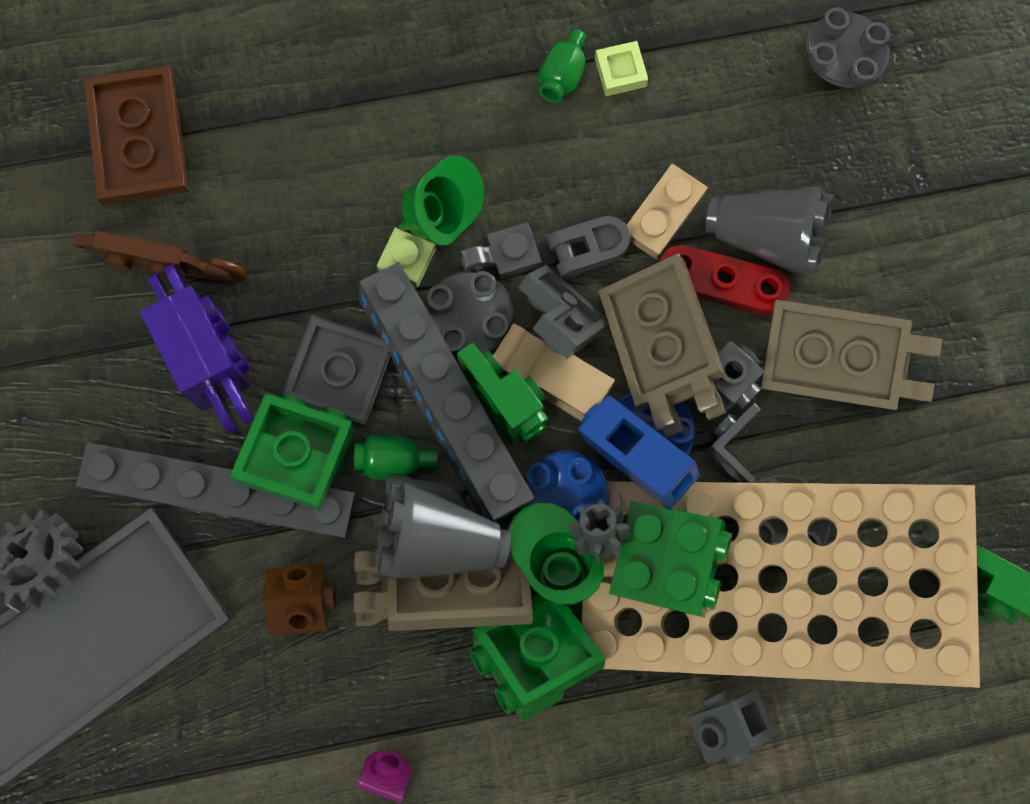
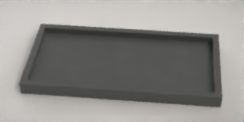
(105, 636)

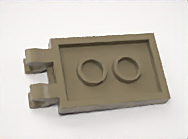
(664, 342)
(843, 355)
(443, 600)

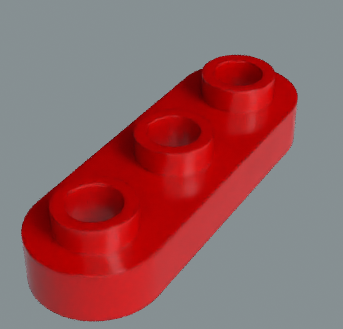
(745, 288)

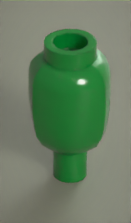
(562, 68)
(391, 456)

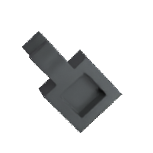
(508, 251)

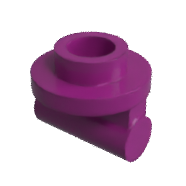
(385, 775)

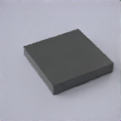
(339, 369)

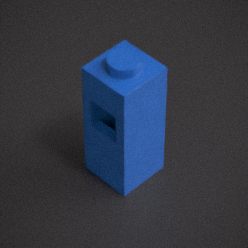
(639, 451)

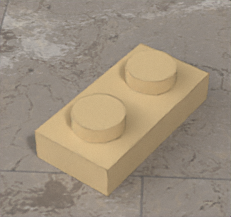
(665, 211)

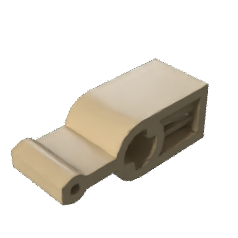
(564, 382)

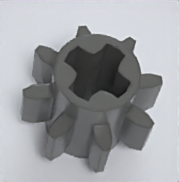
(600, 531)

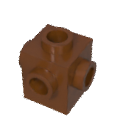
(298, 599)

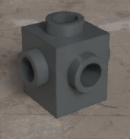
(745, 368)
(731, 726)

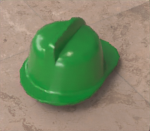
(443, 201)
(549, 557)

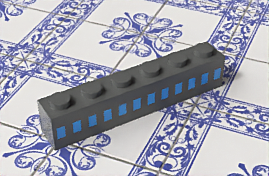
(444, 395)

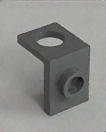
(725, 433)

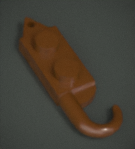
(128, 252)

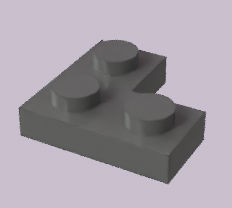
(569, 317)

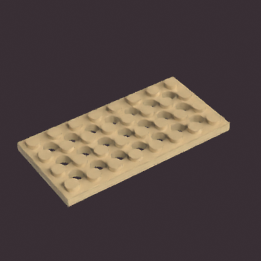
(796, 656)

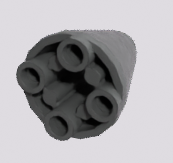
(775, 225)
(436, 537)

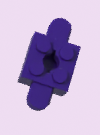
(196, 350)

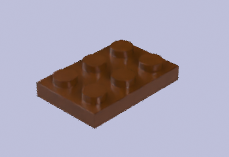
(135, 135)

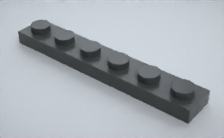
(206, 490)

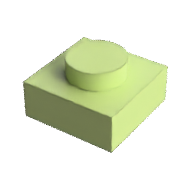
(621, 68)
(410, 251)

